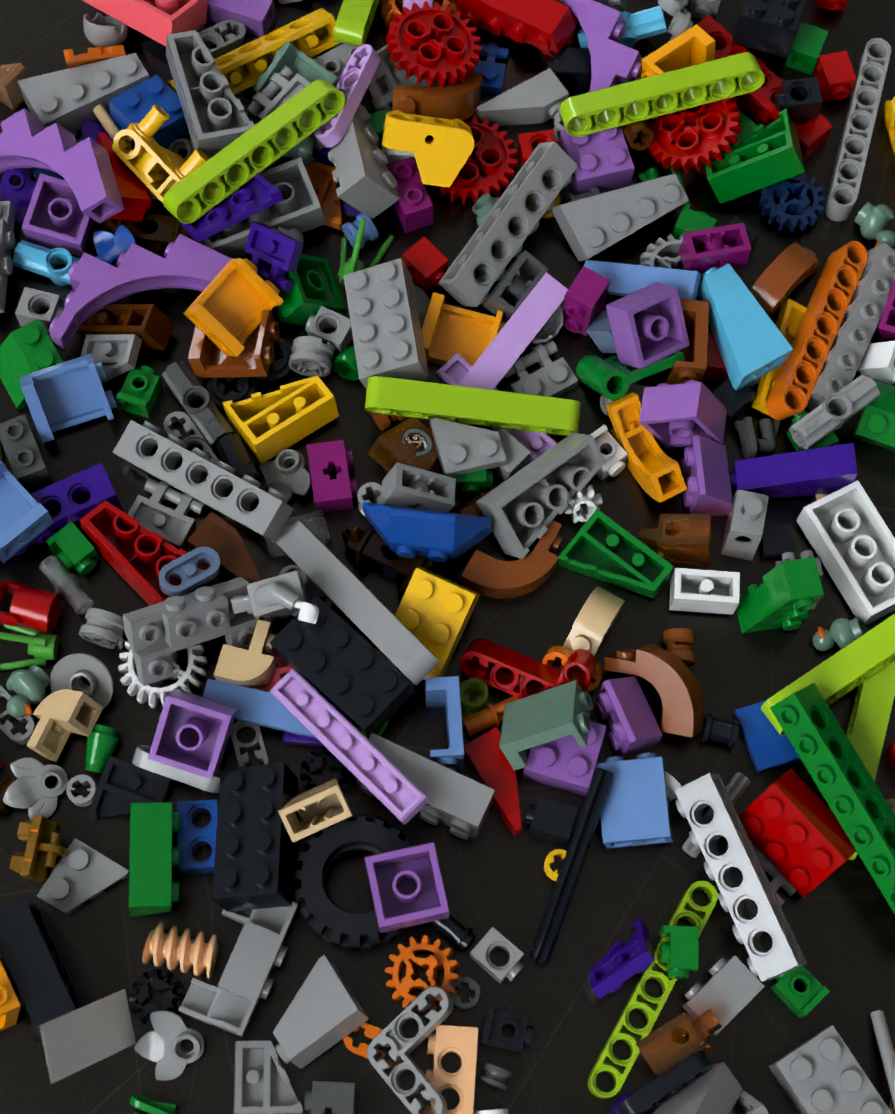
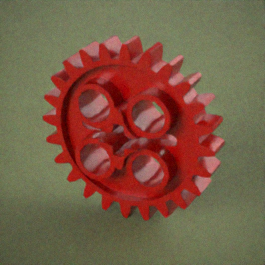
(433, 44)
(695, 135)
(488, 147)

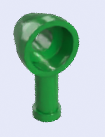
(346, 364)

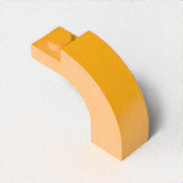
(647, 462)

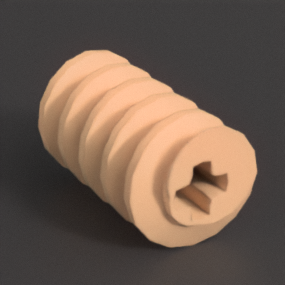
(181, 949)

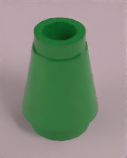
(99, 747)

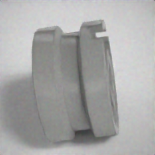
(311, 356)
(103, 628)

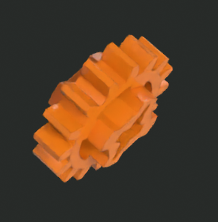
(433, 965)

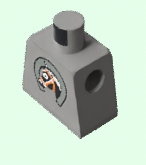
(745, 520)

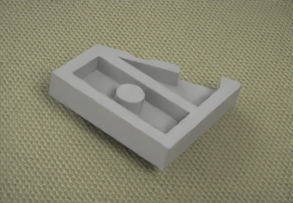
(115, 351)
(466, 447)
(80, 878)
(261, 1081)

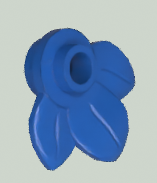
(111, 245)

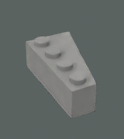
(73, 93)
(204, 94)
(363, 168)
(609, 217)
(539, 492)

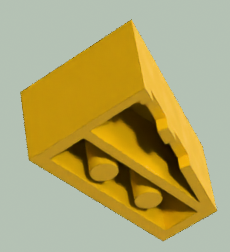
(282, 416)

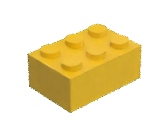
(436, 614)

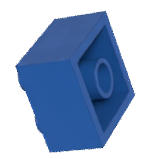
(138, 101)

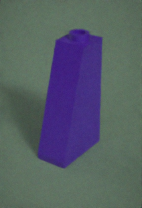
(797, 472)

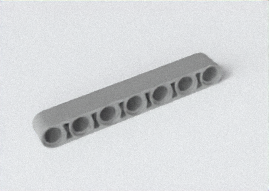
(867, 91)
(358, 602)

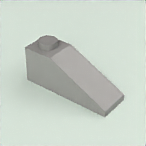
(526, 103)

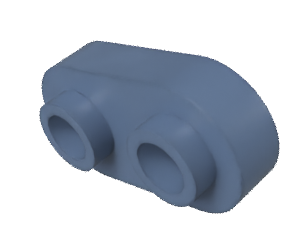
(187, 571)

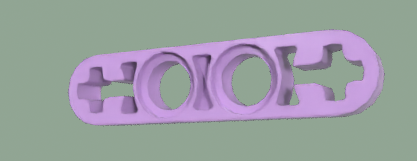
(360, 70)

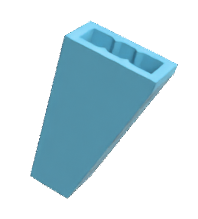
(741, 328)

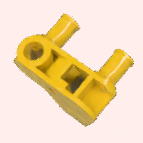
(438, 159)
(151, 162)

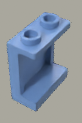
(66, 395)
(20, 516)
(446, 693)
(636, 803)

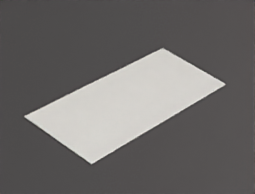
(87, 1035)

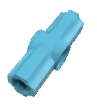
(638, 27)
(43, 261)

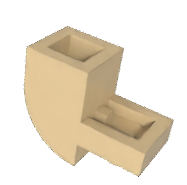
(594, 621)
(251, 666)
(59, 716)

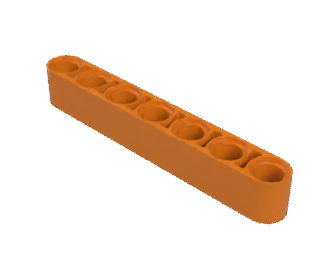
(817, 331)

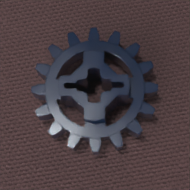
(792, 202)

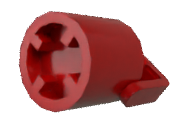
(31, 607)

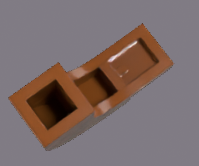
(440, 102)
(784, 276)
(514, 578)
(672, 679)

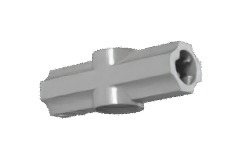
(822, 422)

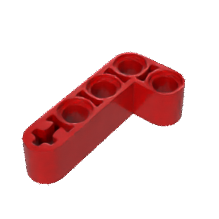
(523, 668)

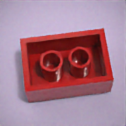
(797, 832)

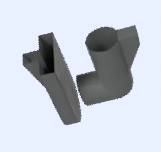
(747, 438)

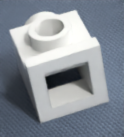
(617, 455)

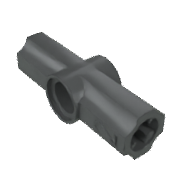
(188, 391)

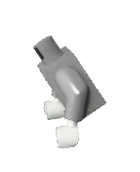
(276, 598)

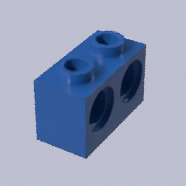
(192, 838)

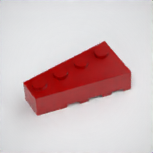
(534, 22)
(132, 550)

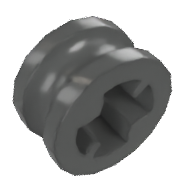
(473, 986)
(495, 1076)

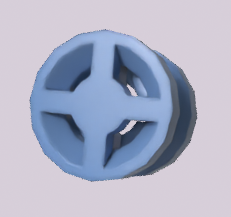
(350, 230)

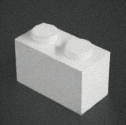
(704, 591)

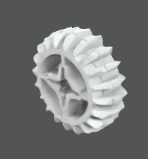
(184, 679)

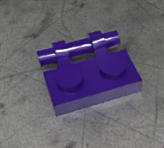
(277, 249)

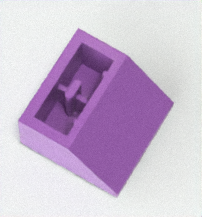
(706, 477)
(628, 715)

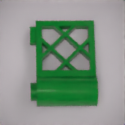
(614, 378)

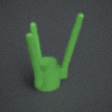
(354, 263)
(40, 644)

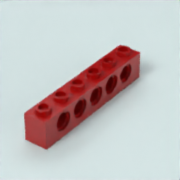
(760, 103)

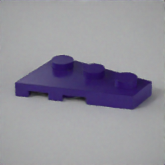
(241, 204)

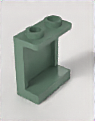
(298, 63)
(543, 719)

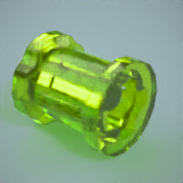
(481, 688)

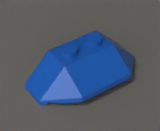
(426, 531)

